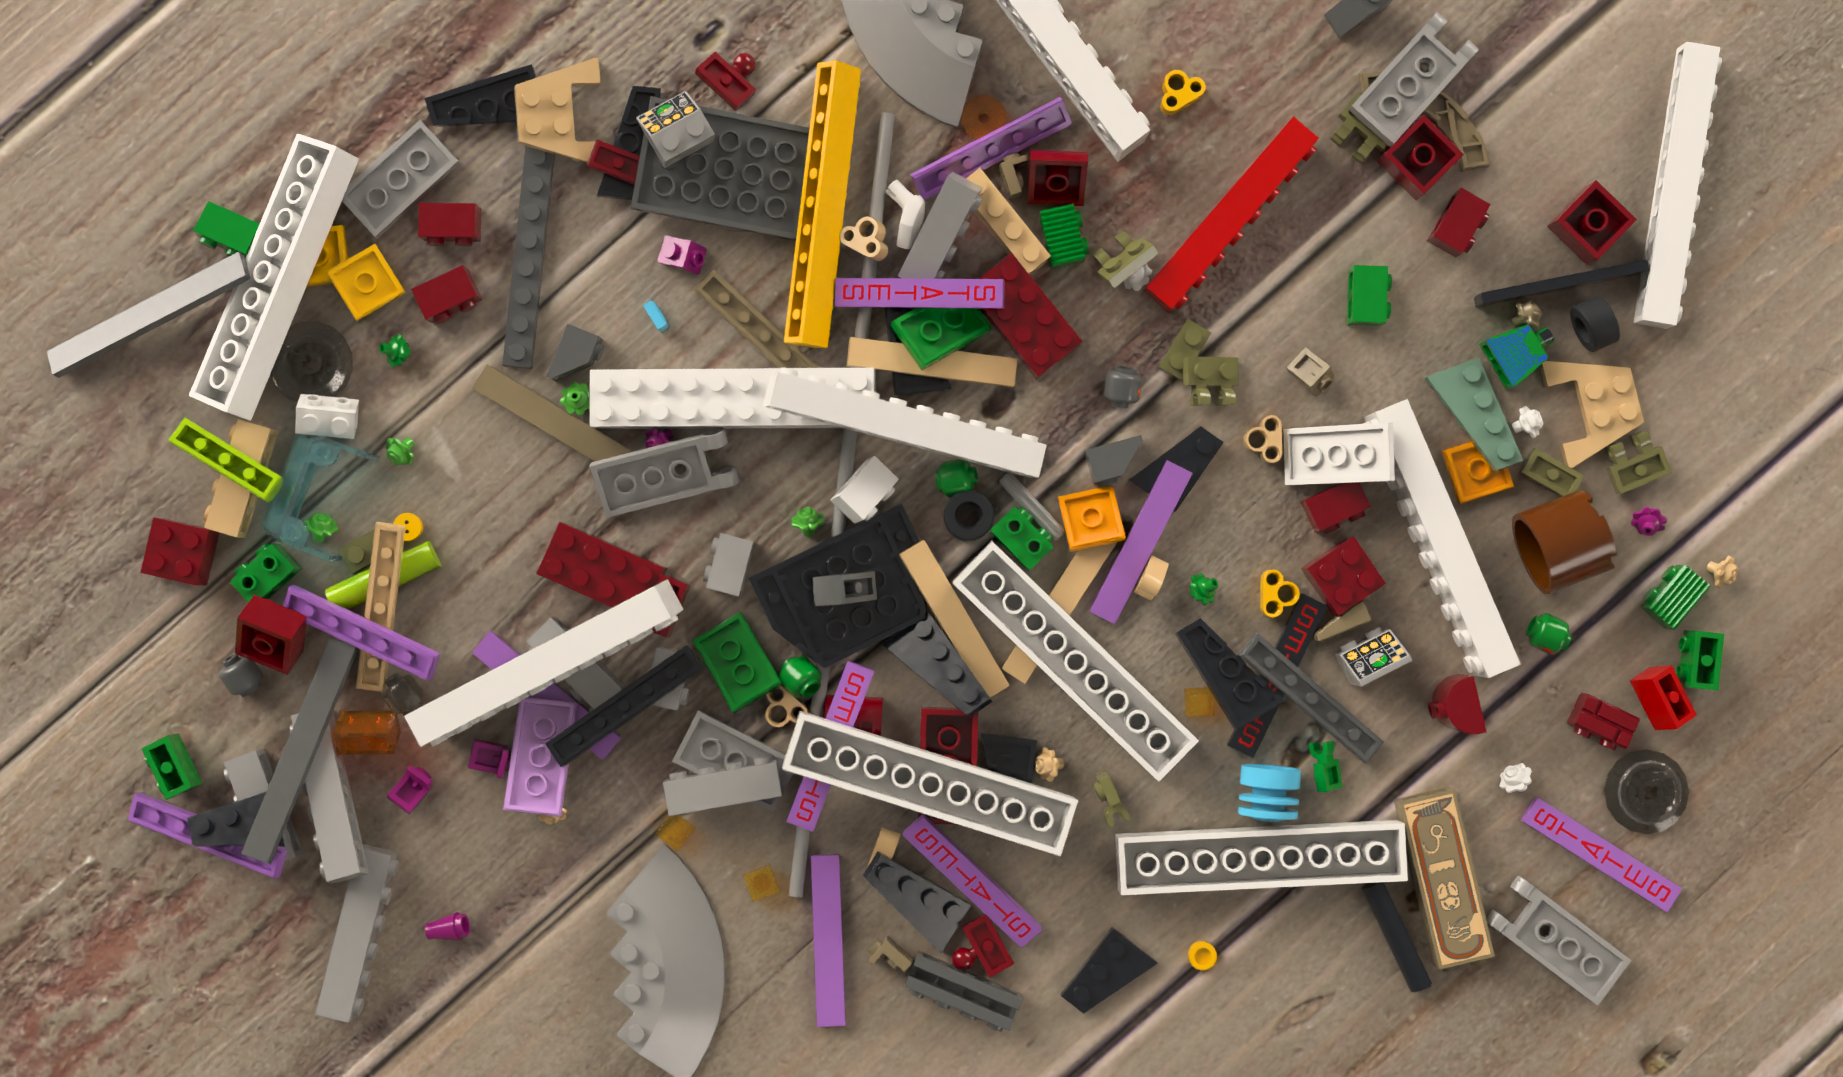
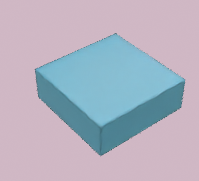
(656, 316)

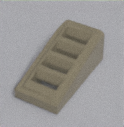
(1346, 621)

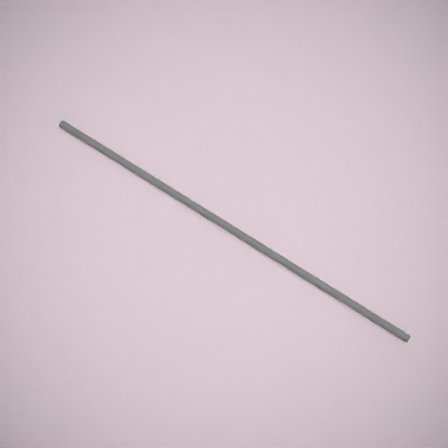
(847, 453)

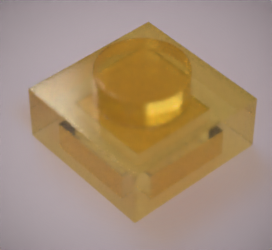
(1198, 702)
(675, 831)
(761, 883)

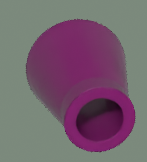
(449, 927)

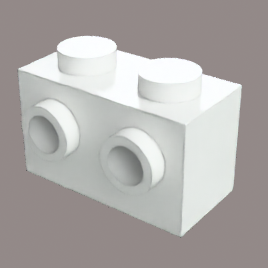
(326, 416)
(865, 490)

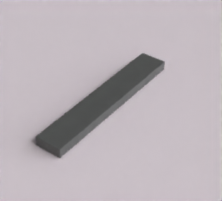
(1310, 697)

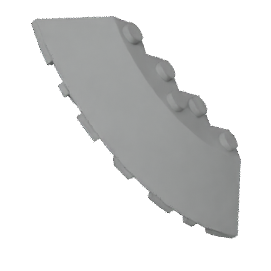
(918, 51)
(673, 965)

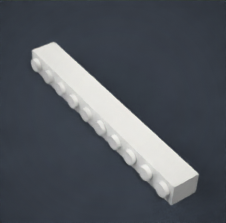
(1677, 185)
(903, 424)

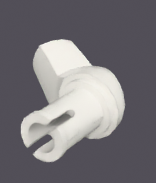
(912, 213)

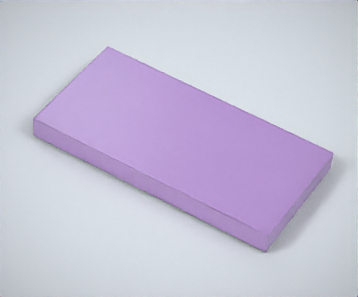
(534, 777)

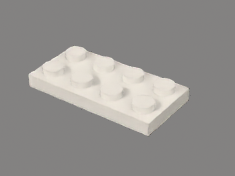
(1339, 454)

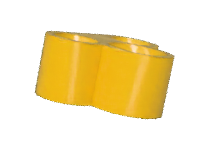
(1182, 97)
(1269, 593)

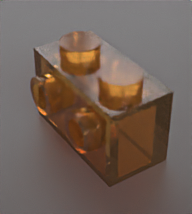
(367, 732)

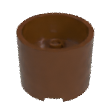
(1563, 542)

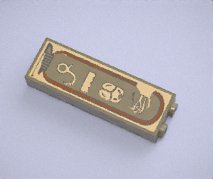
(1444, 879)

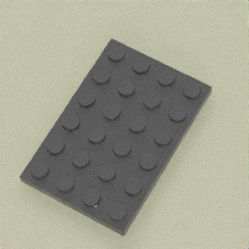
(738, 182)

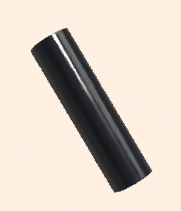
(1396, 936)

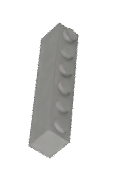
(333, 812)
(356, 937)

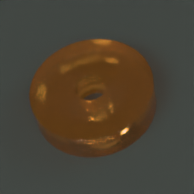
(982, 105)

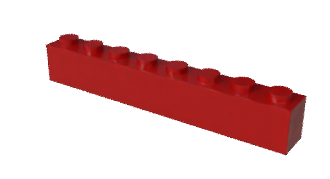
(1231, 214)

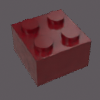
(1420, 157)
(1591, 222)
(180, 551)
(1343, 576)
(270, 634)

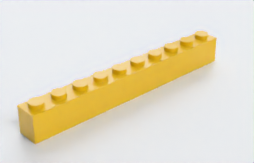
(822, 204)

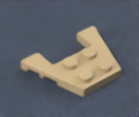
(546, 110)
(1605, 400)

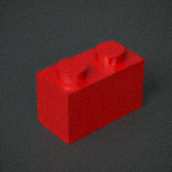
(1663, 697)

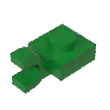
(1327, 770)

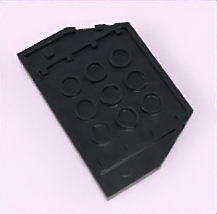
(841, 630)

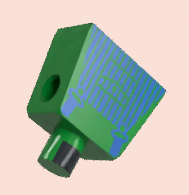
(1516, 353)

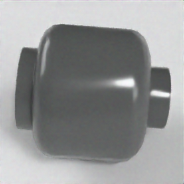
(1122, 386)
(240, 675)

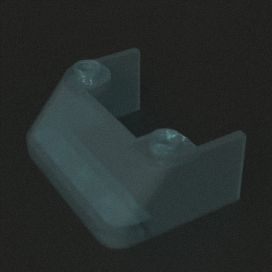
(299, 468)

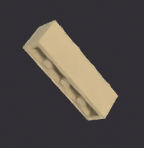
(1007, 226)
(232, 504)

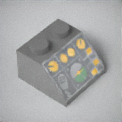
(676, 129)
(1372, 656)

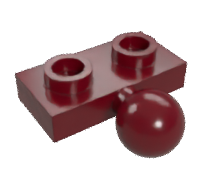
(727, 80)
(985, 946)

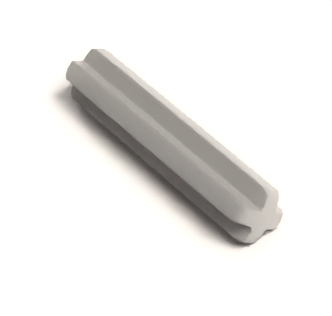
(1031, 505)

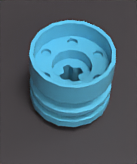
(1269, 792)

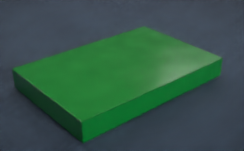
(938, 332)
(737, 662)

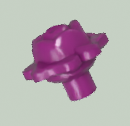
(656, 437)
(1648, 521)

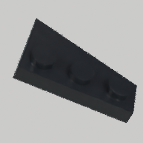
(1191, 453)
(1010, 755)
(226, 824)
(1106, 970)

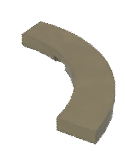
(1453, 124)

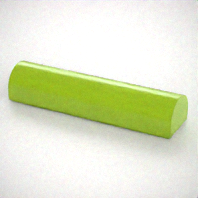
(226, 460)
(414, 564)

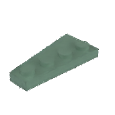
(1475, 406)

